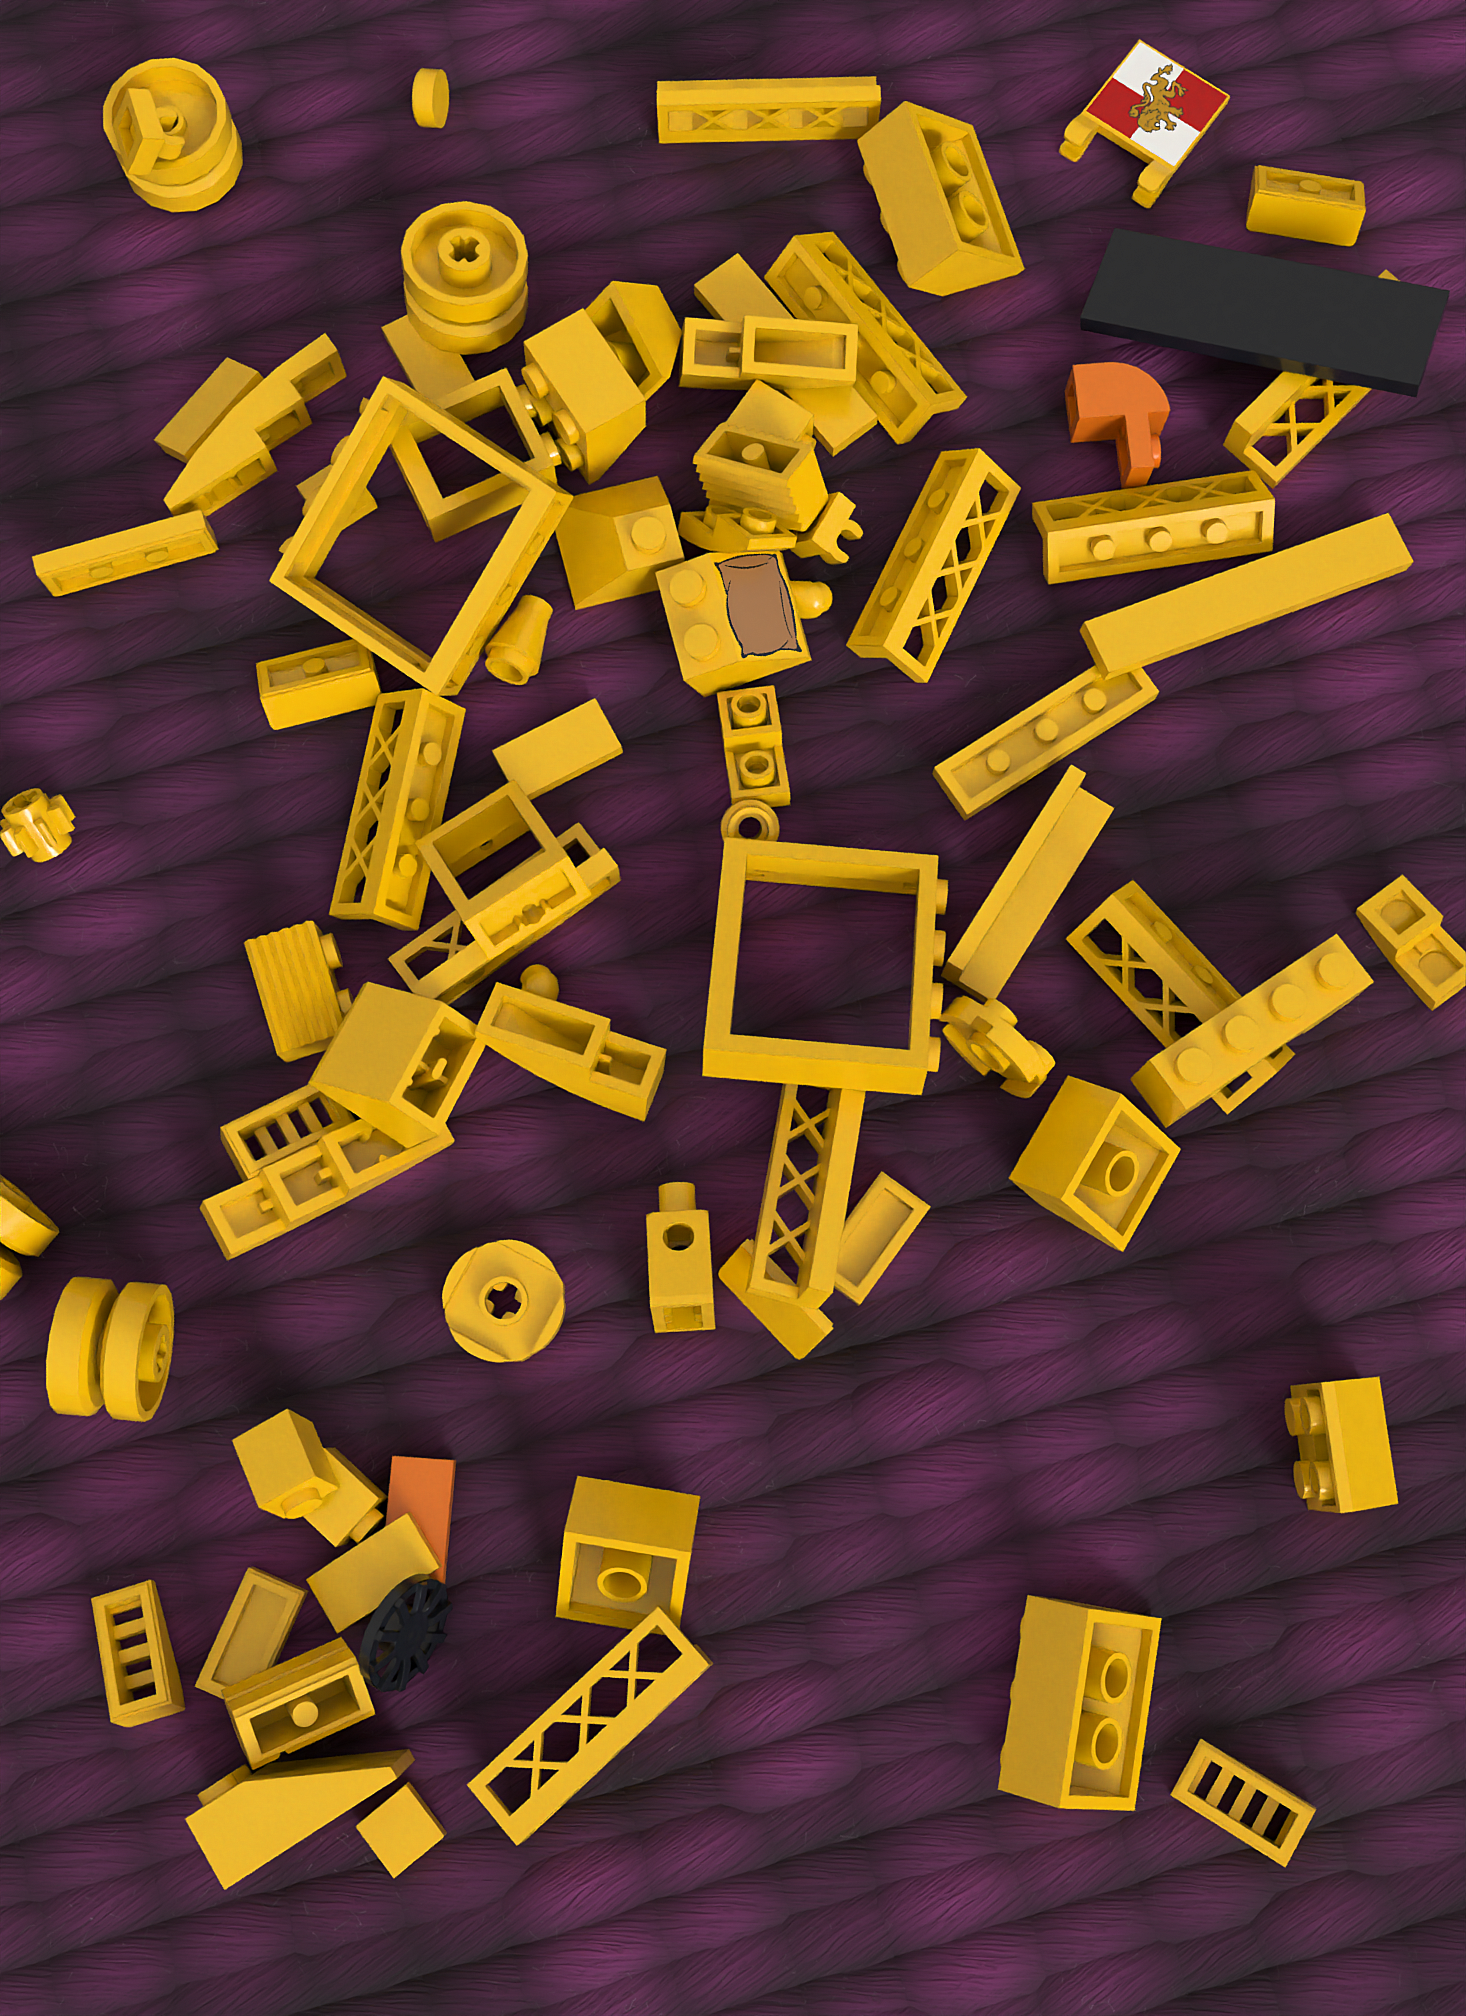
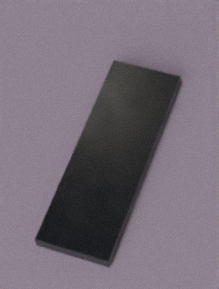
(1265, 311)

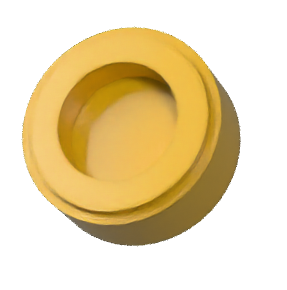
(430, 98)

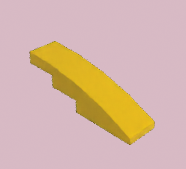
(239, 447)
(311, 1184)

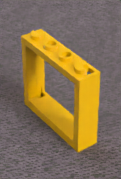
(333, 502)
(823, 1062)

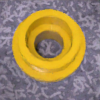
(750, 808)

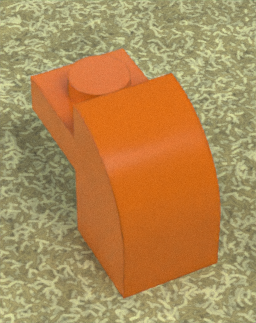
(1121, 406)

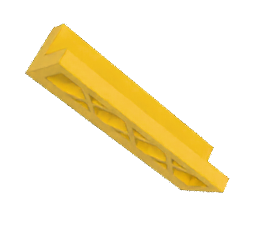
(767, 109)
(888, 375)
(1279, 399)
(1153, 528)
(928, 552)
(406, 808)
(1027, 889)
(468, 963)
(1182, 971)
(825, 1202)
(606, 1744)

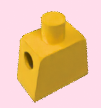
(680, 1279)

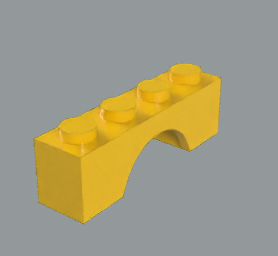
(1250, 1030)

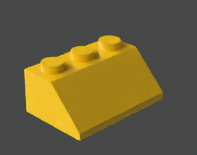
(938, 201)
(1079, 1705)

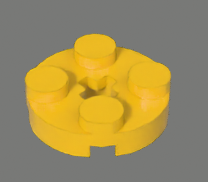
(989, 1041)
(470, 1311)

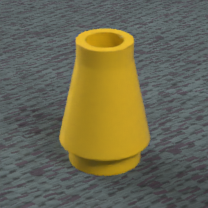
(519, 643)

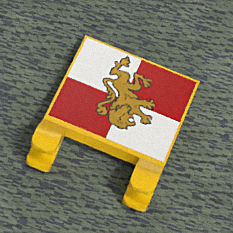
(1150, 111)

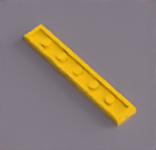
(1245, 596)

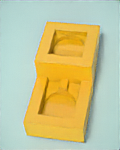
(1414, 942)
(368, 1572)

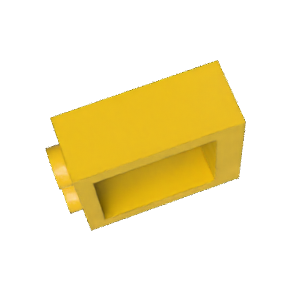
(487, 498)
(496, 913)

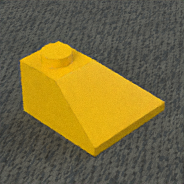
(639, 331)
(617, 541)

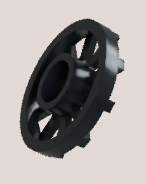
(404, 1633)

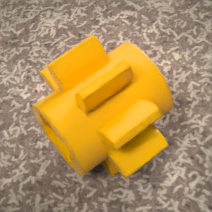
(36, 825)

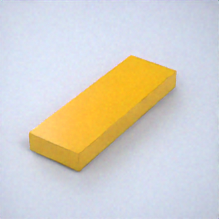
(125, 553)

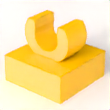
(140, 132)
(823, 532)

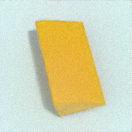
(1305, 206)
(317, 683)
(793, 1325)

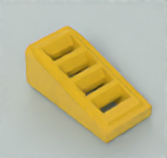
(277, 1112)
(164, 1671)
(1292, 1829)

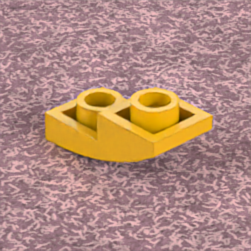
(733, 532)
(753, 745)

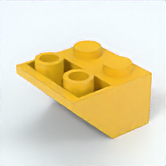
(582, 394)
(399, 1062)
(1341, 1445)

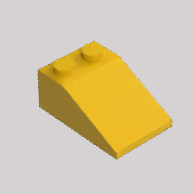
(264, 1813)

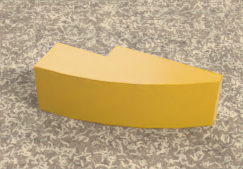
(769, 349)
(572, 1050)

